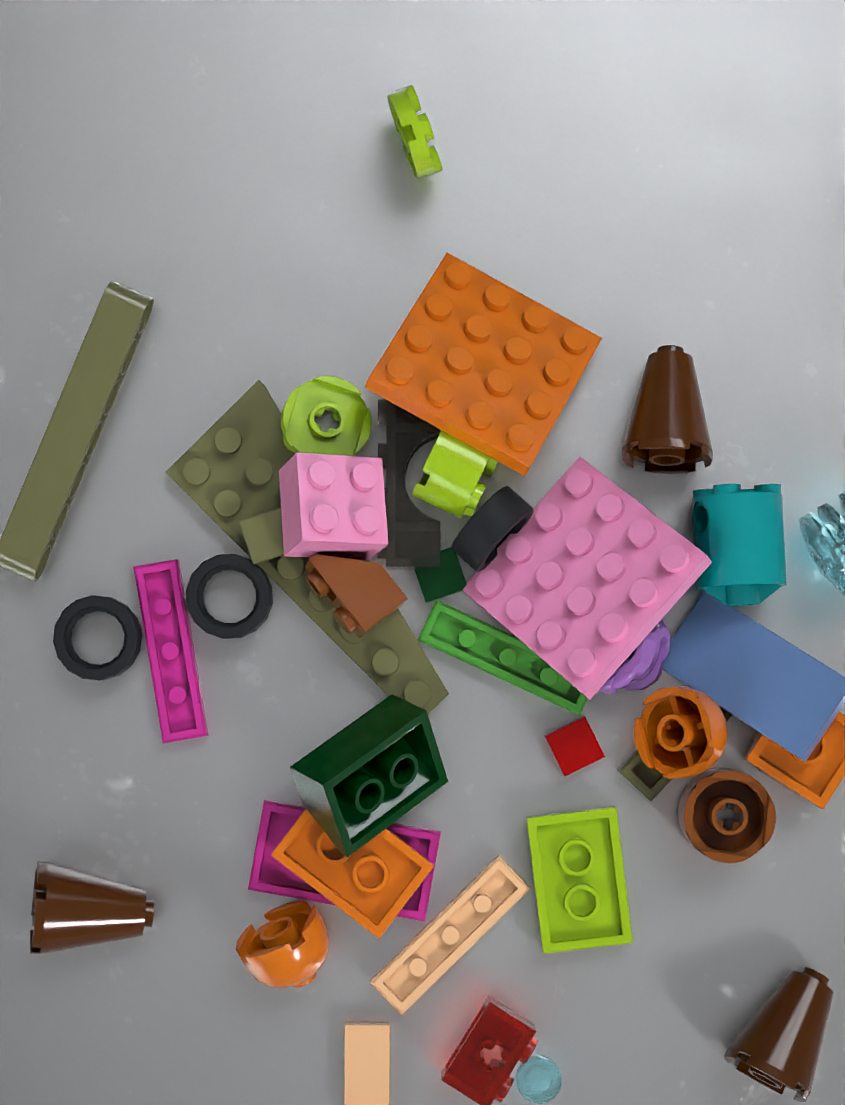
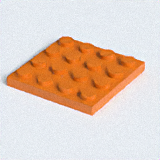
(484, 363)

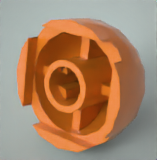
(680, 732)
(287, 947)

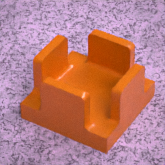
(812, 779)

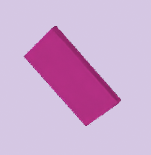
(274, 878)

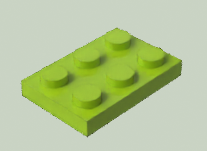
(579, 879)

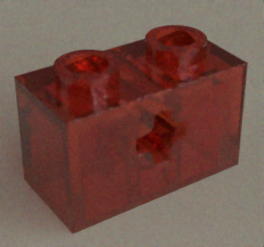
(467, 1066)

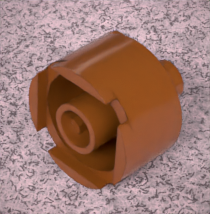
(741, 836)

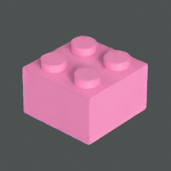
(333, 506)

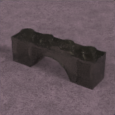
(412, 535)

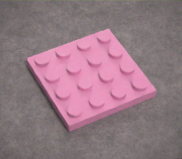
(587, 577)

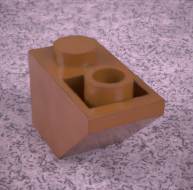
(357, 589)

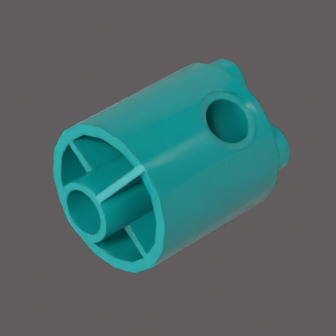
(743, 540)

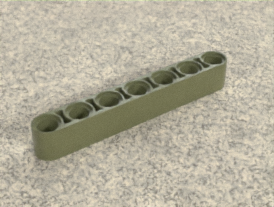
(74, 430)

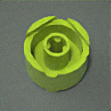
(454, 476)

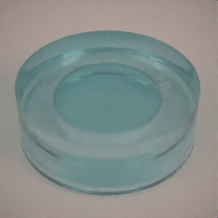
(539, 1079)

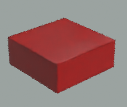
(574, 746)

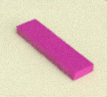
(170, 651)

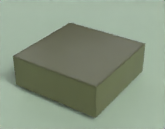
(264, 536)

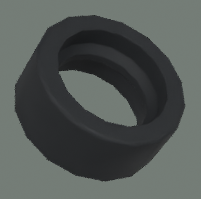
(490, 526)
(195, 598)
(63, 637)

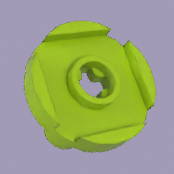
(414, 132)
(311, 399)

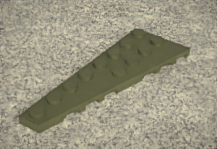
(236, 477)

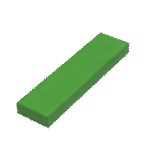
(497, 654)

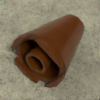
(668, 416)
(83, 910)
(786, 1035)

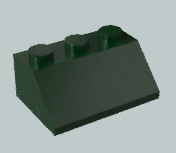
(370, 773)

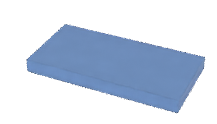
(756, 675)

